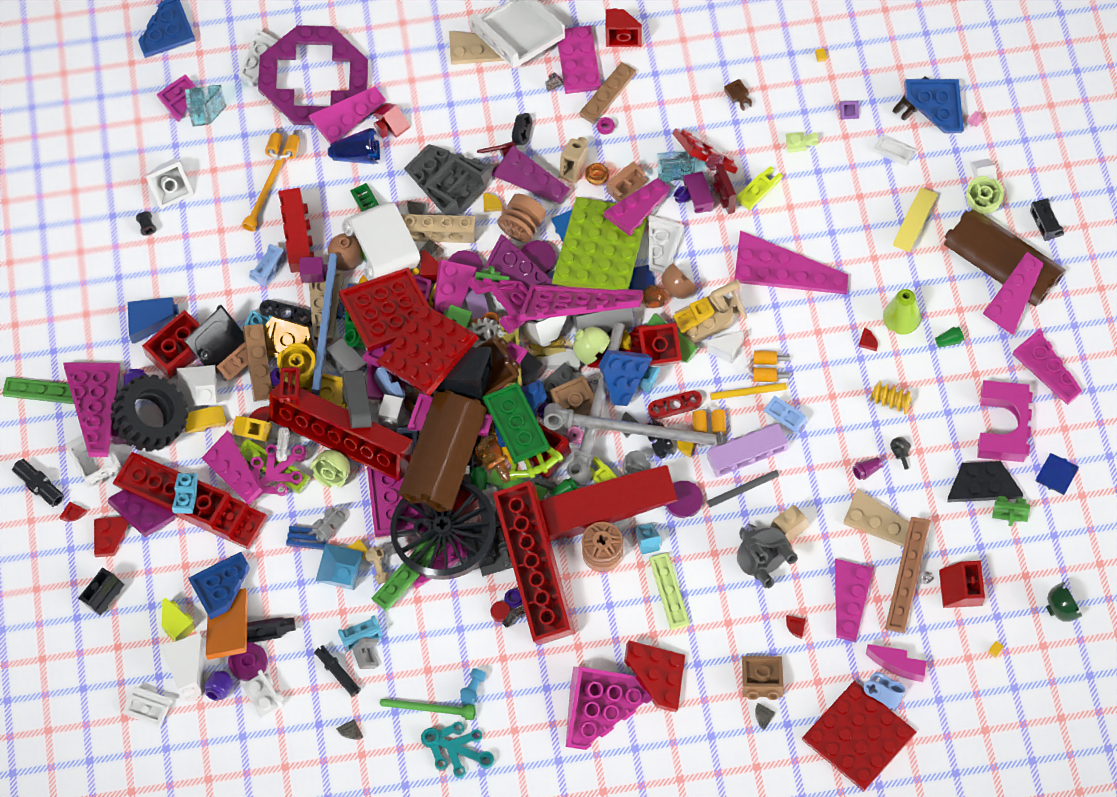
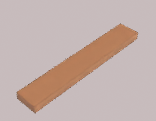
(907, 575)

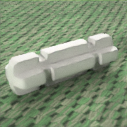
(282, 444)

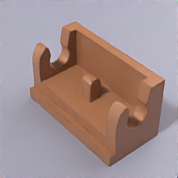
(626, 182)
(233, 363)

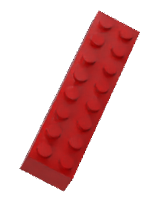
(330, 427)
(534, 563)

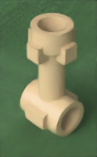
(374, 555)

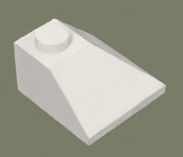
(169, 183)
(544, 330)
(198, 385)

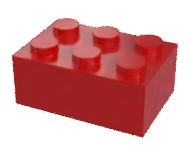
(168, 347)

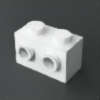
(391, 412)

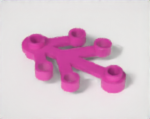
(273, 472)

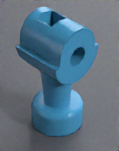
(469, 694)

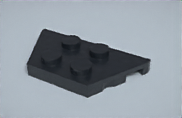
(983, 483)

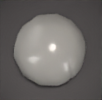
(635, 462)

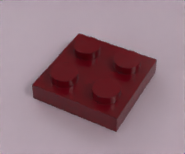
(725, 189)

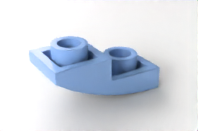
(385, 383)

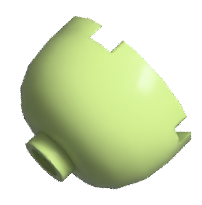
(984, 194)
(589, 343)
(331, 468)

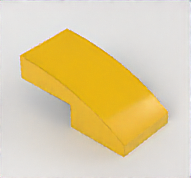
(693, 316)
(205, 418)

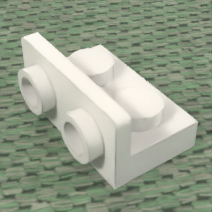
(262, 695)

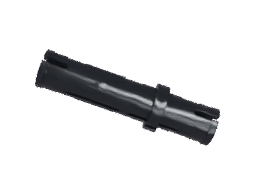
(331, 664)

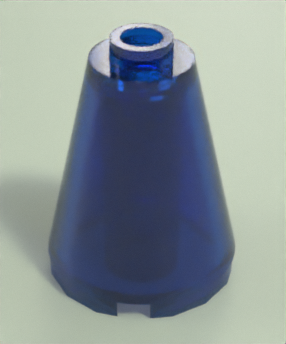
(356, 148)

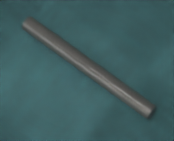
(743, 488)

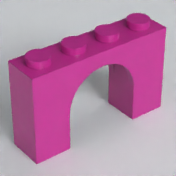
(1016, 399)

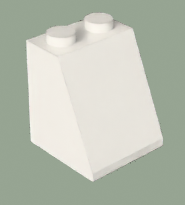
(187, 665)

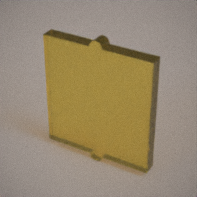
(555, 347)

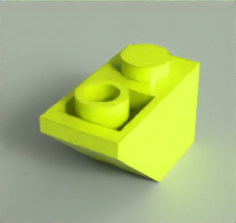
(174, 622)

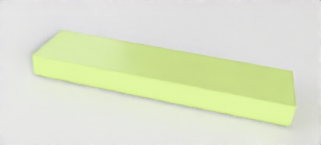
(669, 591)

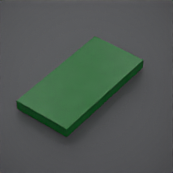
(516, 423)

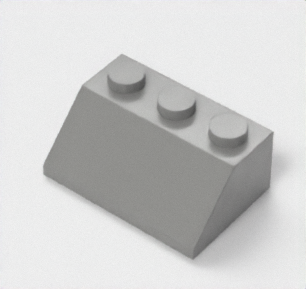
(604, 319)

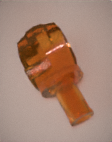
(492, 457)

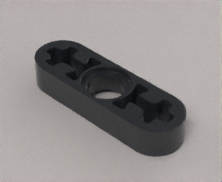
(281, 307)

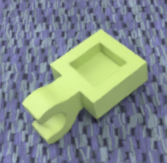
(797, 141)

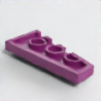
(527, 174)
(516, 265)

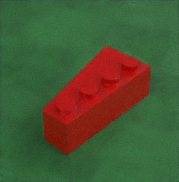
(295, 227)

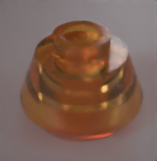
(597, 174)
(654, 297)

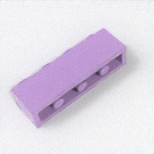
(747, 450)

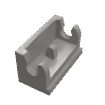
(344, 357)

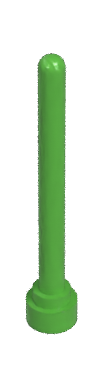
(467, 712)

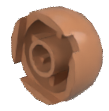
(347, 250)
(676, 283)

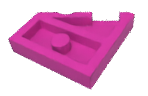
(174, 96)

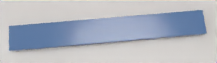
(324, 324)

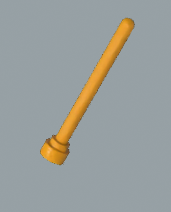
(250, 222)

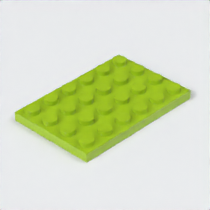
(596, 250)

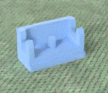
(268, 265)
(785, 414)

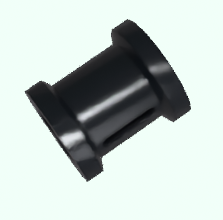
(146, 223)

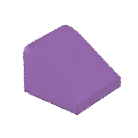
(849, 110)

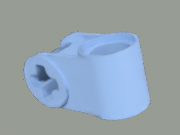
(886, 689)

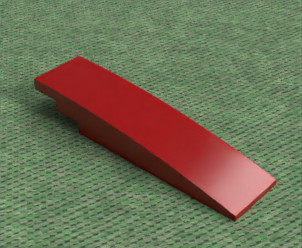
(607, 502)
(213, 507)

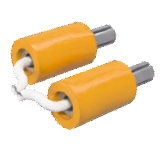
(291, 145)
(767, 358)
(718, 417)

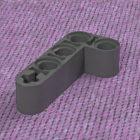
(356, 397)

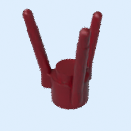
(504, 148)

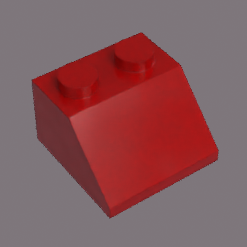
(622, 29)
(660, 344)
(558, 443)

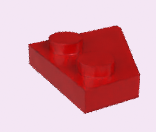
(108, 535)

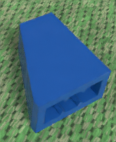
(149, 317)

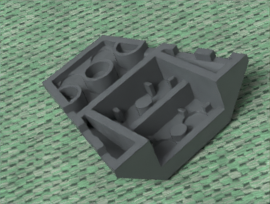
(449, 178)

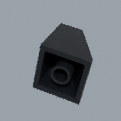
(470, 373)

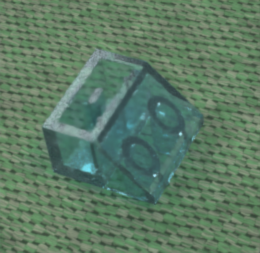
(205, 104)
(674, 165)

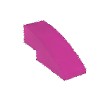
(896, 661)

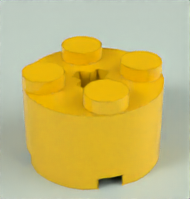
(298, 356)

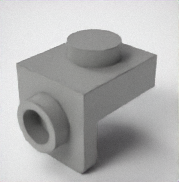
(364, 653)

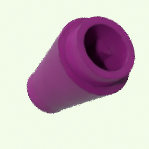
(866, 468)

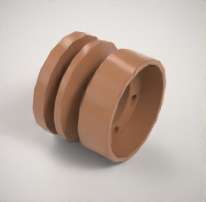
(521, 218)
(598, 556)

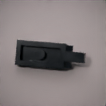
(269, 629)

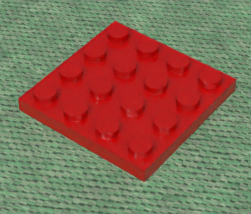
(383, 306)
(427, 350)
(859, 736)

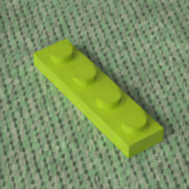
(250, 450)

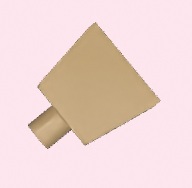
(575, 151)
(791, 522)

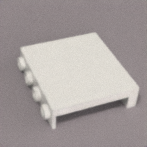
(518, 30)

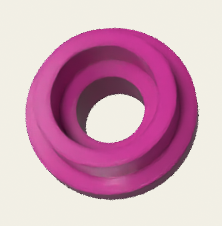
(605, 121)

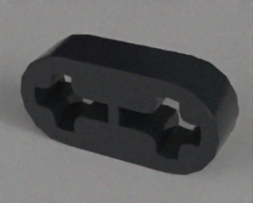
(522, 129)

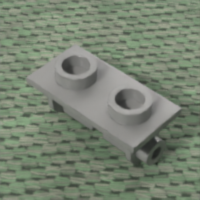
(322, 526)

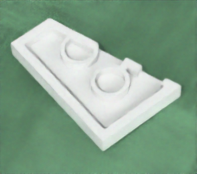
(250, 68)
(663, 242)

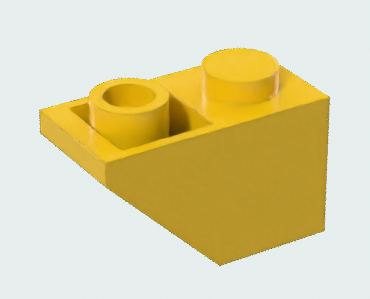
(251, 428)

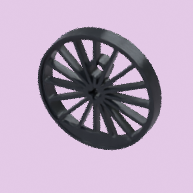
(451, 529)

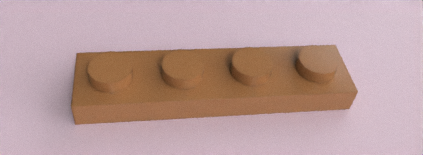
(607, 93)
(257, 362)

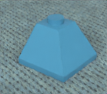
(339, 566)

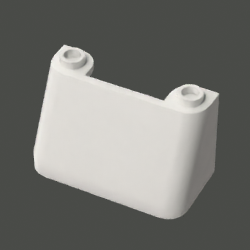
(383, 240)

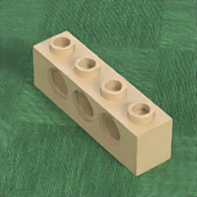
(441, 228)

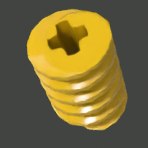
(891, 396)

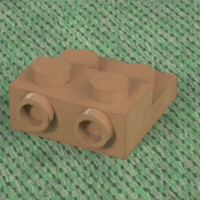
(574, 395)
(762, 677)

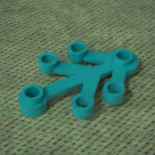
(455, 747)

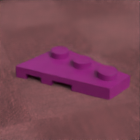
(140, 513)

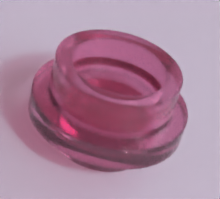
(713, 160)

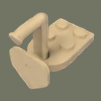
(724, 312)

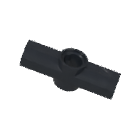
(37, 482)

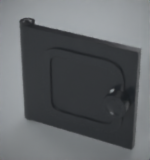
(218, 336)

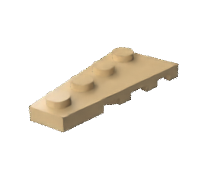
(469, 49)
(316, 302)
(875, 519)

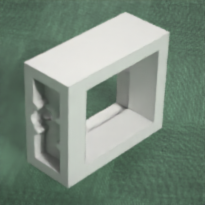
(78, 446)

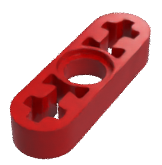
(679, 398)

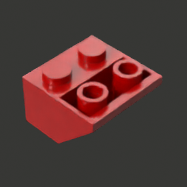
(962, 585)

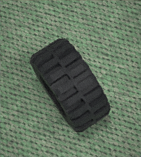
(133, 428)

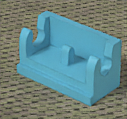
(365, 629)

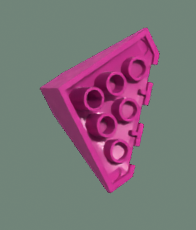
(599, 702)

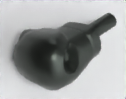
(900, 448)

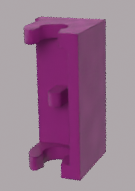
(699, 192)

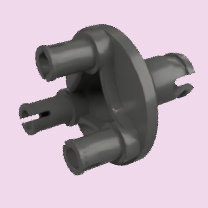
(763, 552)

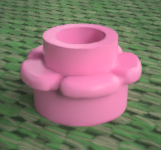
(975, 119)
(574, 431)

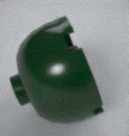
(1062, 604)

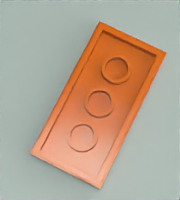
(228, 631)

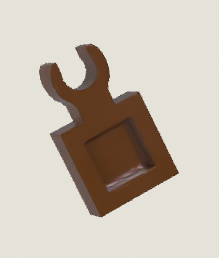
(738, 92)

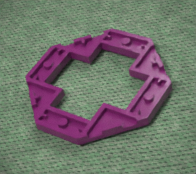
(286, 50)

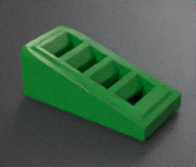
(372, 202)

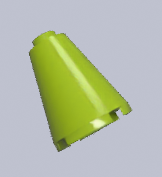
(902, 313)

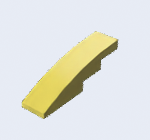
(915, 219)

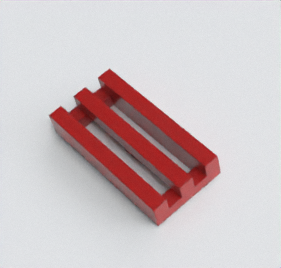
(289, 396)

